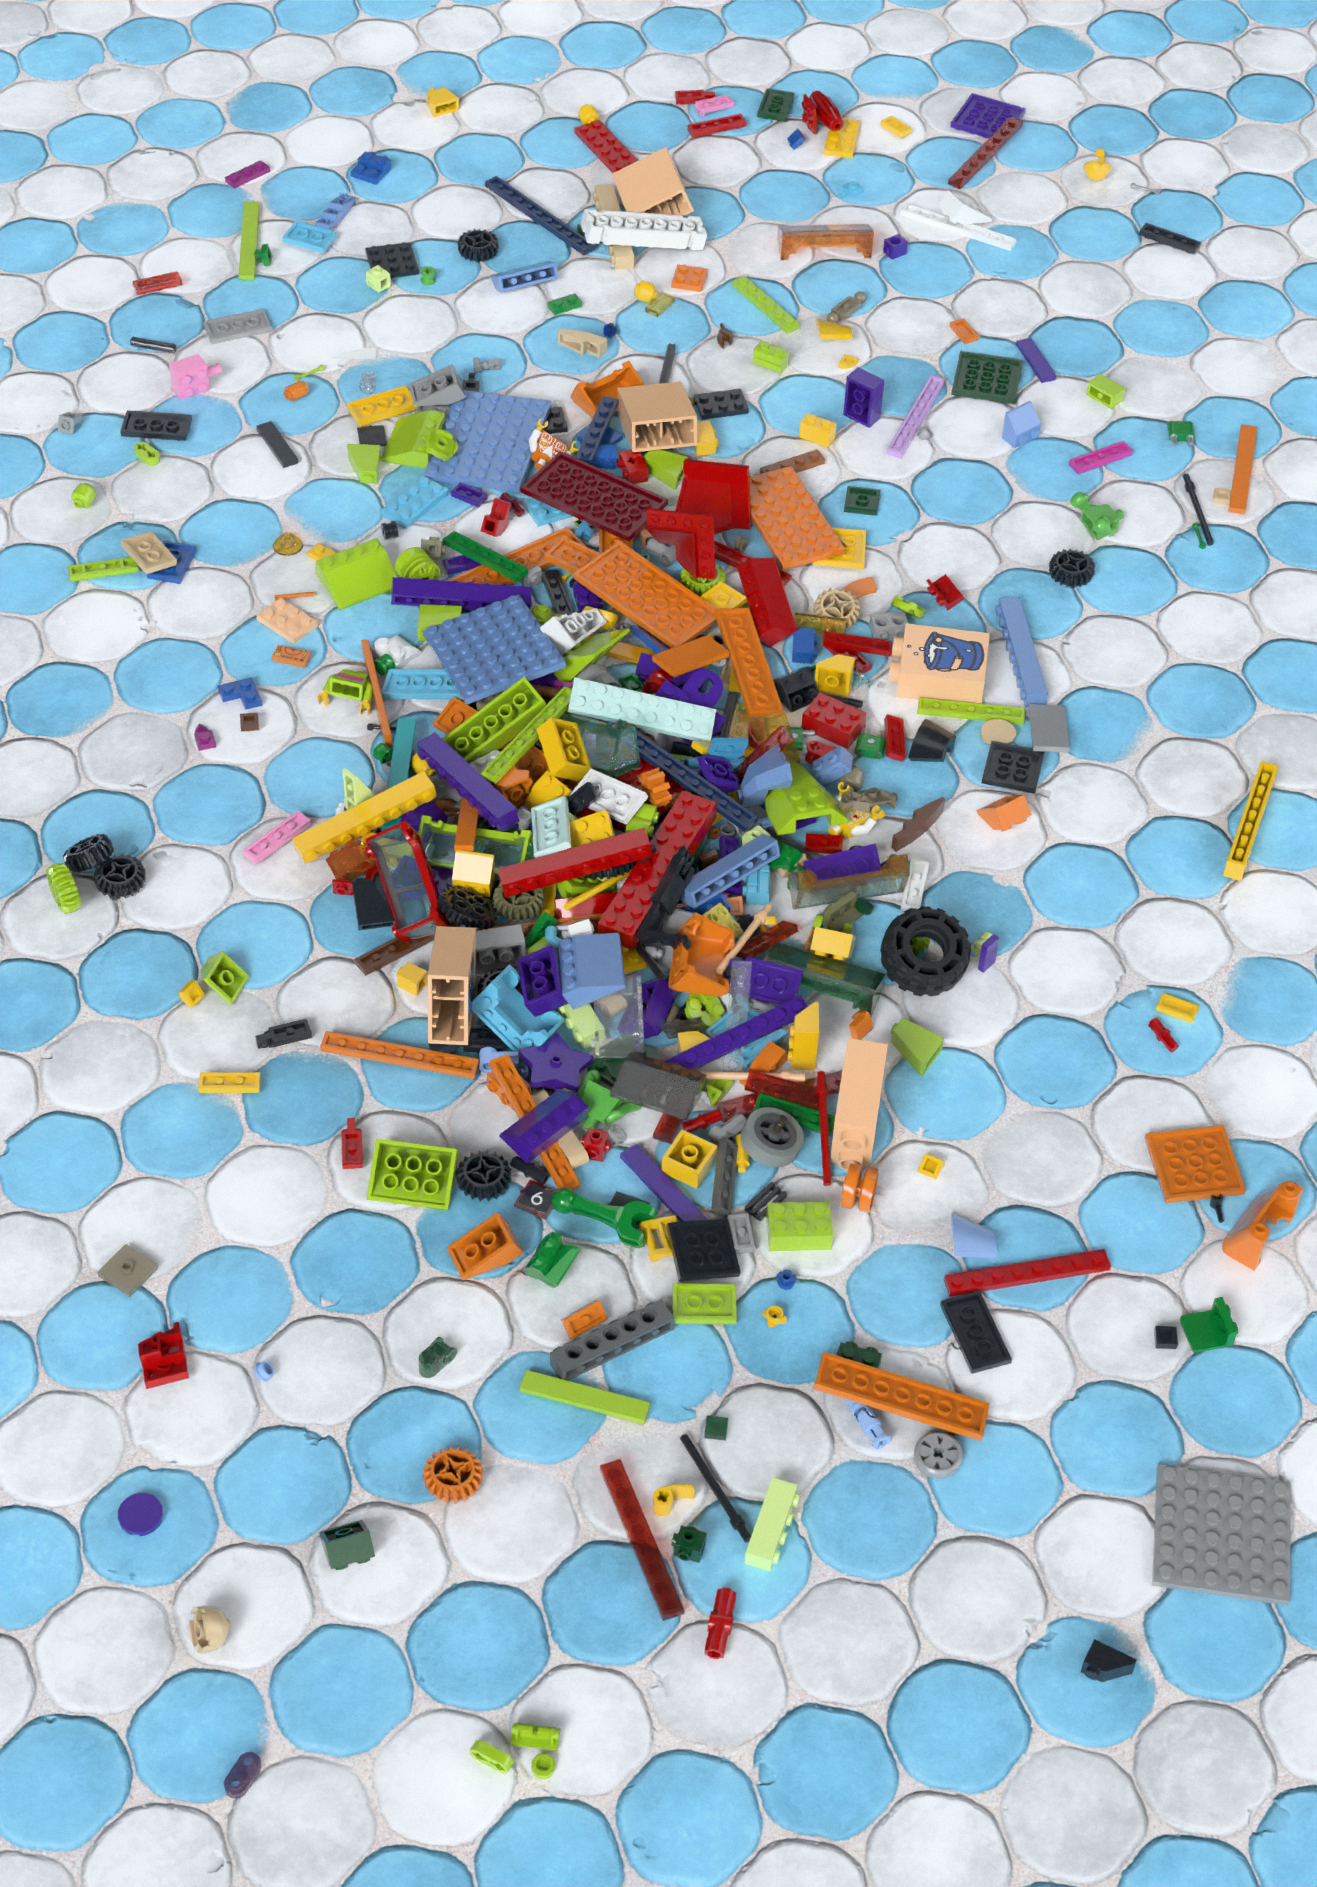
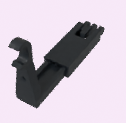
(665, 901)

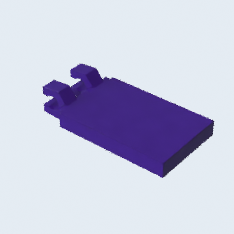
(772, 981)

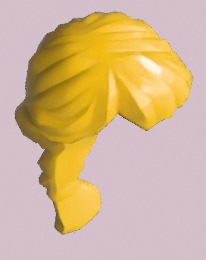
(1097, 169)

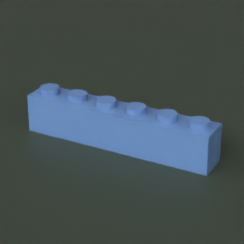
(730, 870)

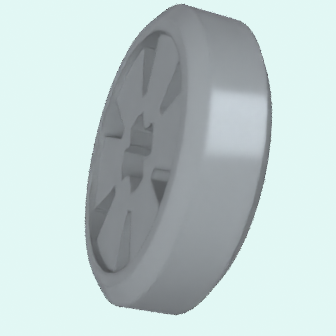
(934, 1466)

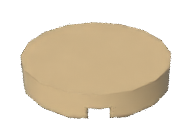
(998, 731)

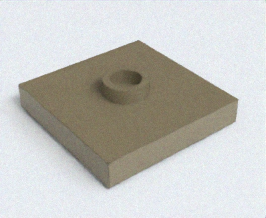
(127, 1270)

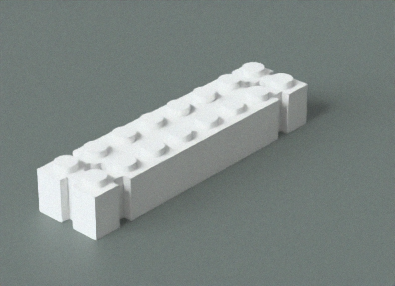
(643, 229)

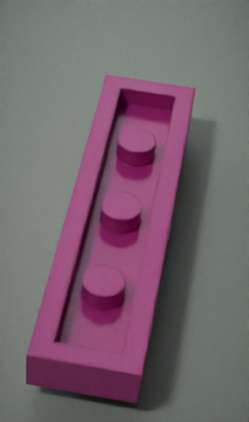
(1100, 457)

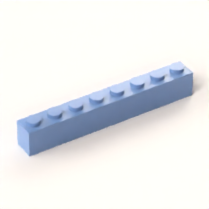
(1021, 651)

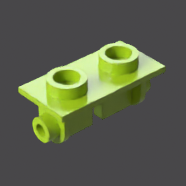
(535, 1736)

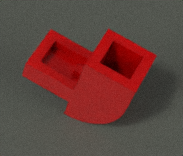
(498, 519)

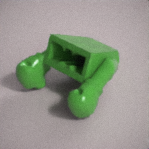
(1098, 519)
(601, 1106)

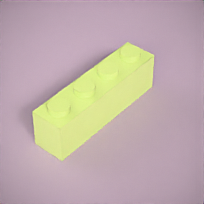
(581, 1022)
(771, 1524)

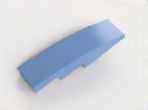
(336, 212)

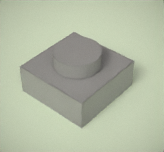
(534, 577)

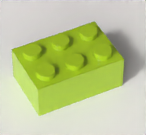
(799, 1226)

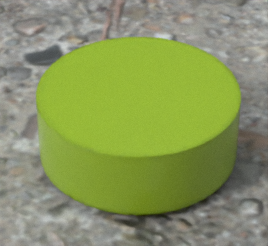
(543, 1766)

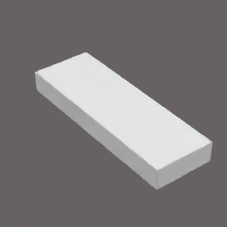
(915, 885)

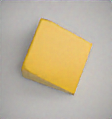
(931, 1166)

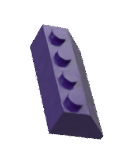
(545, 1125)

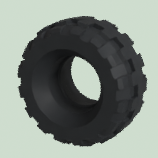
(914, 973)

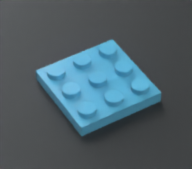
(754, 1048)

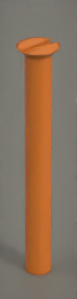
(296, 595)

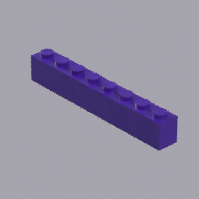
(452, 593)
(467, 782)

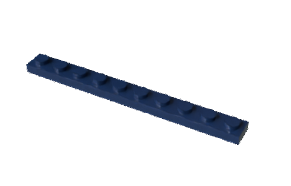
(539, 215)
(694, 783)

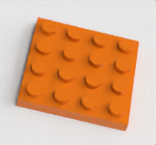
(1194, 1164)

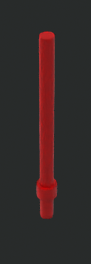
(822, 1092)

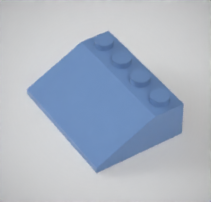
(590, 967)

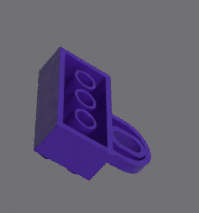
(691, 695)

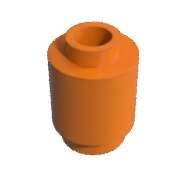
(296, 391)

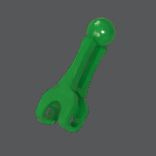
(617, 1217)

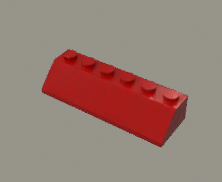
(767, 599)

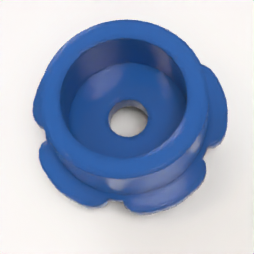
(786, 1284)

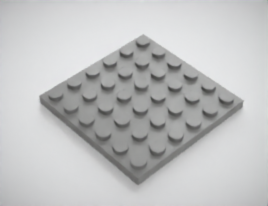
(1222, 1534)

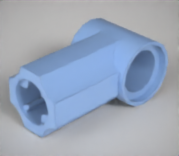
(489, 1053)

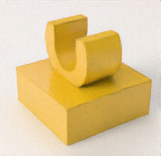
(191, 993)

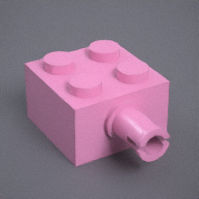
(191, 376)

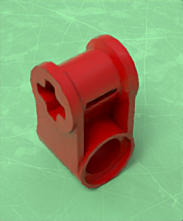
(820, 751)

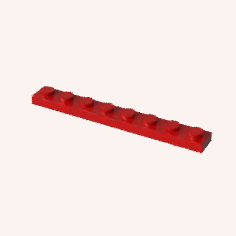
(1027, 1272)

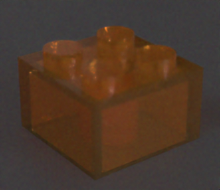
(350, 861)

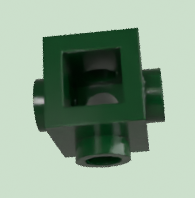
(689, 1543)

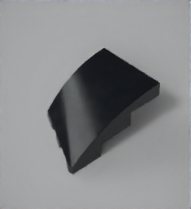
(931, 743)

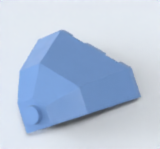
(764, 774)

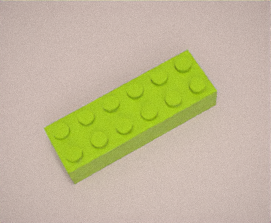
(496, 722)

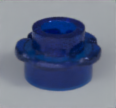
(609, 330)

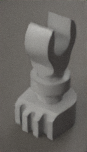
(493, 364)
(524, 819)

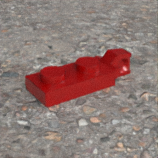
(692, 96)
(352, 1146)

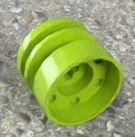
(416, 564)

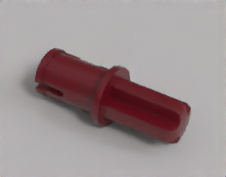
(514, 506)

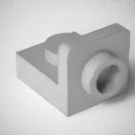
(68, 422)

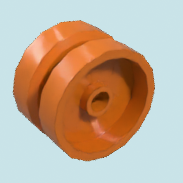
(856, 1187)

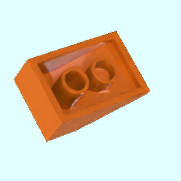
(485, 1247)

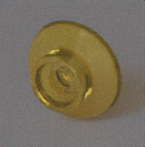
(287, 544)

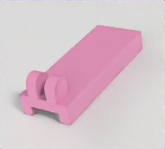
(713, 104)

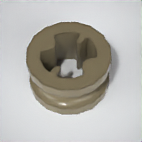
(740, 544)

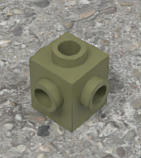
(427, 546)

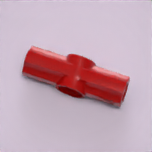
(720, 1623)

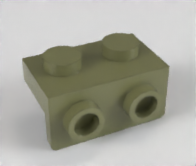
(841, 912)

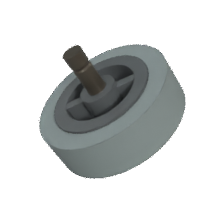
(772, 1137)

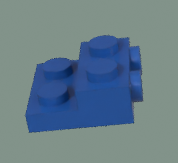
(371, 167)

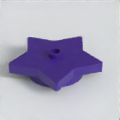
(555, 1064)

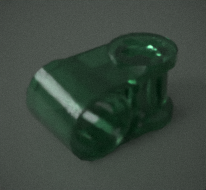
(435, 1358)

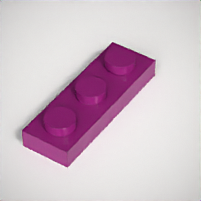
(247, 174)

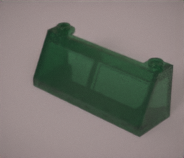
(831, 976)

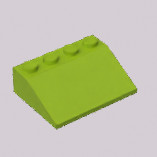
(408, 437)
(356, 574)
(588, 653)
(413, 1174)

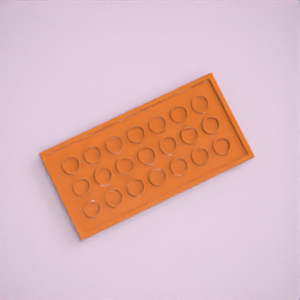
(791, 519)
(647, 595)

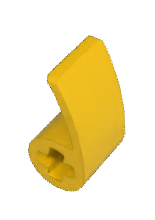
(664, 1497)

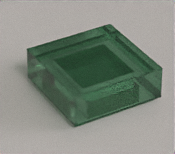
(716, 1427)

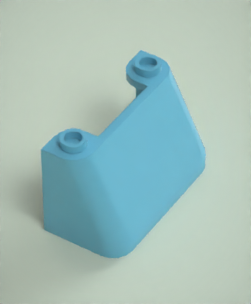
(506, 1015)

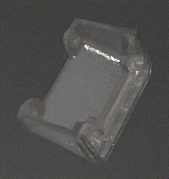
(619, 1021)

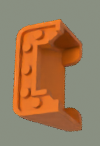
(588, 395)
(695, 968)
(1250, 1232)

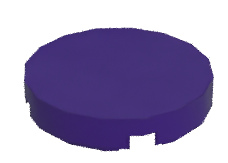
(140, 1514)

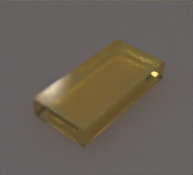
(660, 304)

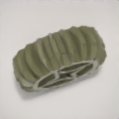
(519, 906)

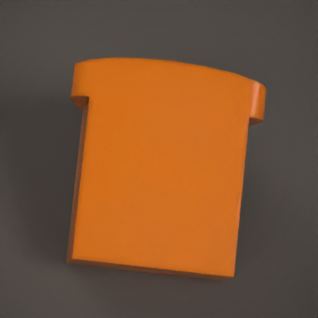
(860, 1025)

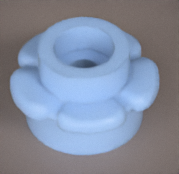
(264, 1370)

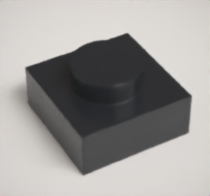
(1166, 1337)

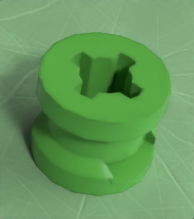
(428, 275)

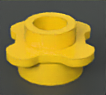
(774, 1311)

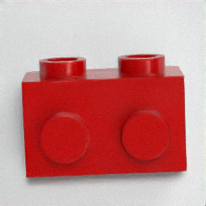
(945, 591)

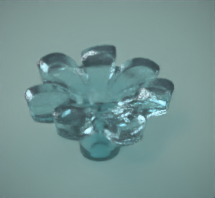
(860, 679)

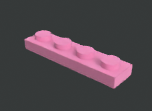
(277, 837)

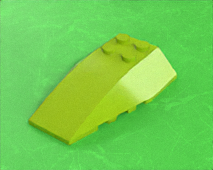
(802, 800)

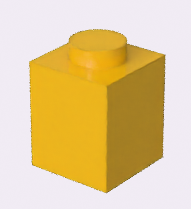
(412, 978)

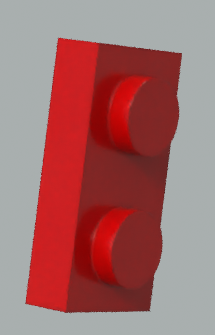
(823, 843)

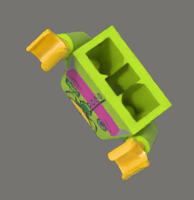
(348, 685)

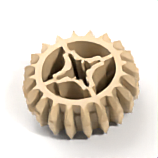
(840, 604)

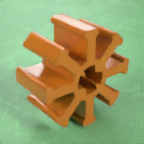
(655, 787)

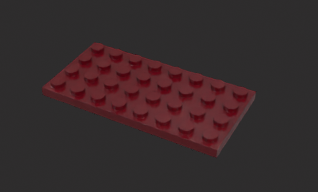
(593, 495)

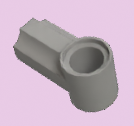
(665, 553)
(729, 1129)

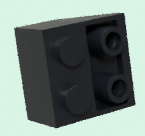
(795, 688)

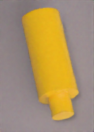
(742, 1157)

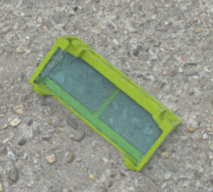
(506, 847)

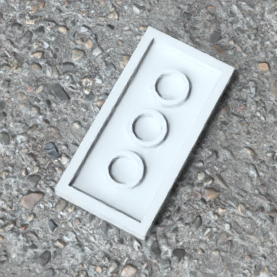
(615, 796)

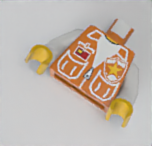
(545, 446)

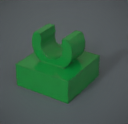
(265, 253)

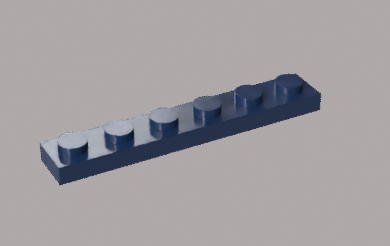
(597, 429)

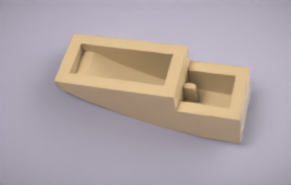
(582, 342)

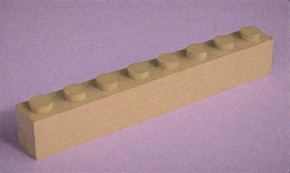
(606, 199)

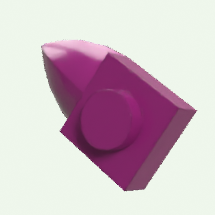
(204, 738)

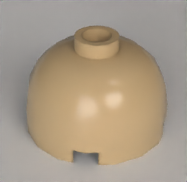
(208, 1628)

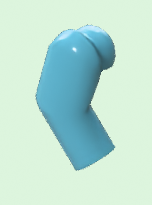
(551, 935)

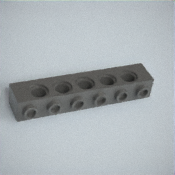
(624, 1341)

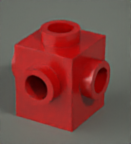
(596, 1144)

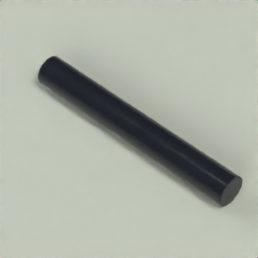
(853, 702)

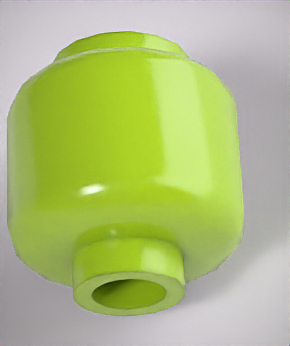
(83, 495)

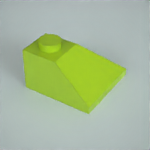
(224, 976)

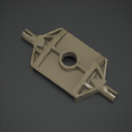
(867, 798)

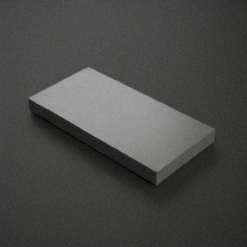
(237, 326)
(1048, 728)

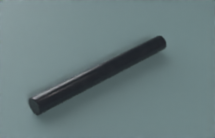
(649, 961)

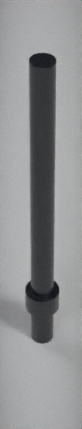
(1190, 488)
(735, 1519)

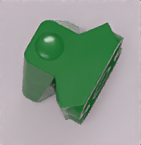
(551, 1260)

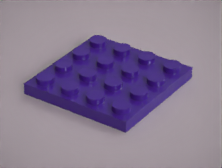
(984, 115)

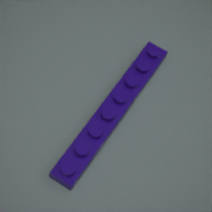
(740, 1035)

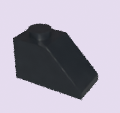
(1106, 1663)

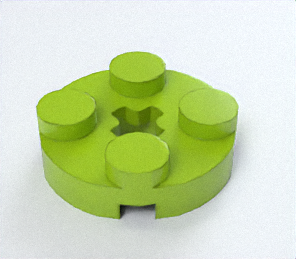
(442, 451)
(908, 607)
(712, 1005)

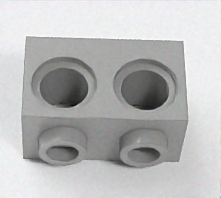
(887, 625)

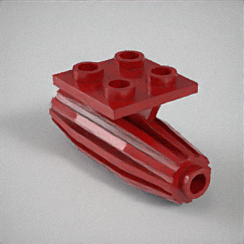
(820, 108)

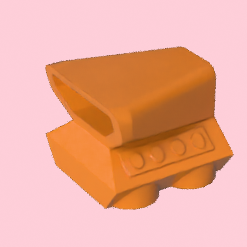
(515, 786)

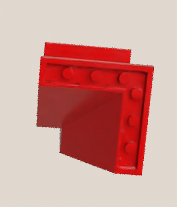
(710, 502)

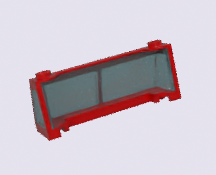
(407, 881)

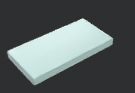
(551, 827)

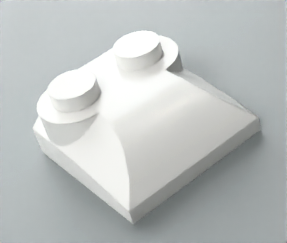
(397, 648)

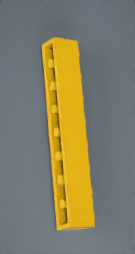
(364, 817)
(1250, 821)

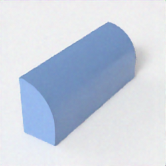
(524, 276)

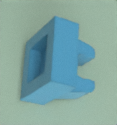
(584, 532)

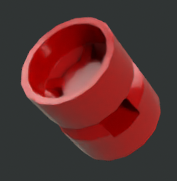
(655, 681)

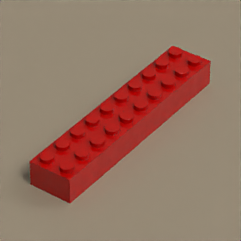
(683, 826)

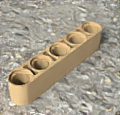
(569, 1143)

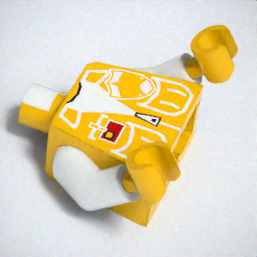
(859, 822)

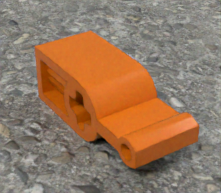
(768, 1060)

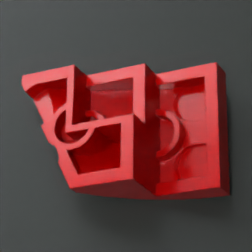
(163, 1358)

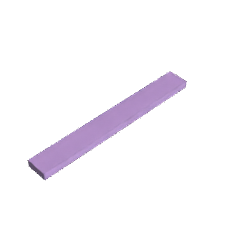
(915, 416)

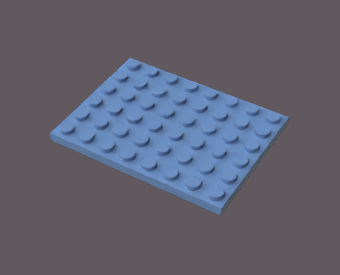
(490, 439)
(493, 648)

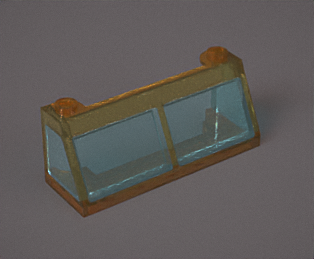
(809, 892)

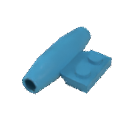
(726, 748)

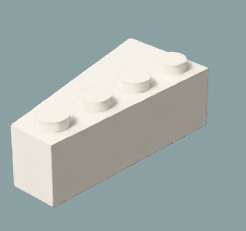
(572, 629)

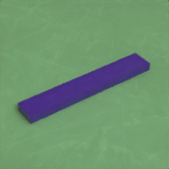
(661, 1185)

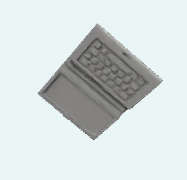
(671, 926)

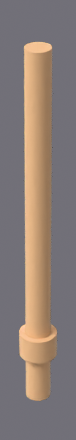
(759, 918)
(744, 1075)

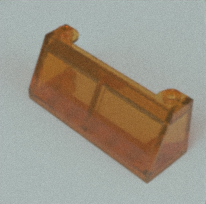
(837, 235)

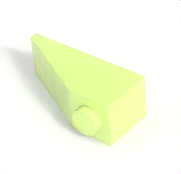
(354, 790)

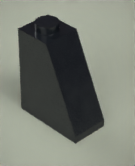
(370, 906)

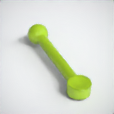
(297, 377)

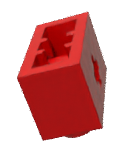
(632, 466)

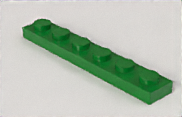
(485, 556)

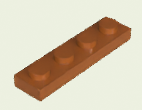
(799, 463)

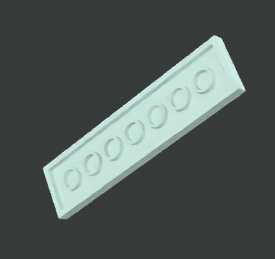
(642, 710)

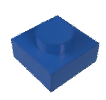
(796, 139)

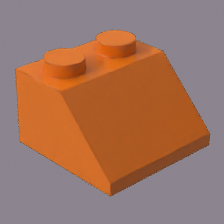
(1005, 812)

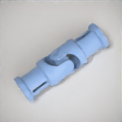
(869, 1424)

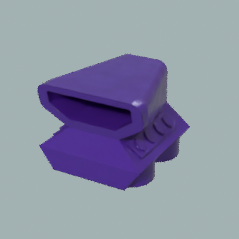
(717, 772)

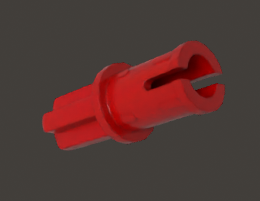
(1163, 1034)
(702, 1121)

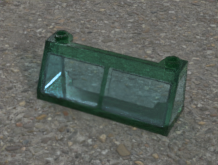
(608, 747)

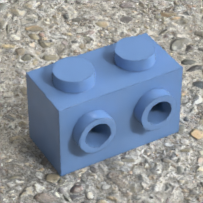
(832, 766)

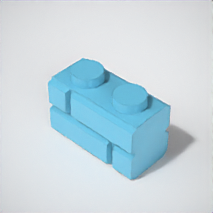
(757, 887)

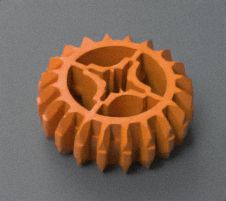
(445, 1483)

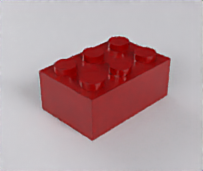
(834, 720)

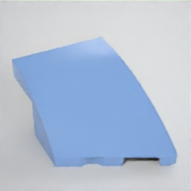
(972, 1239)

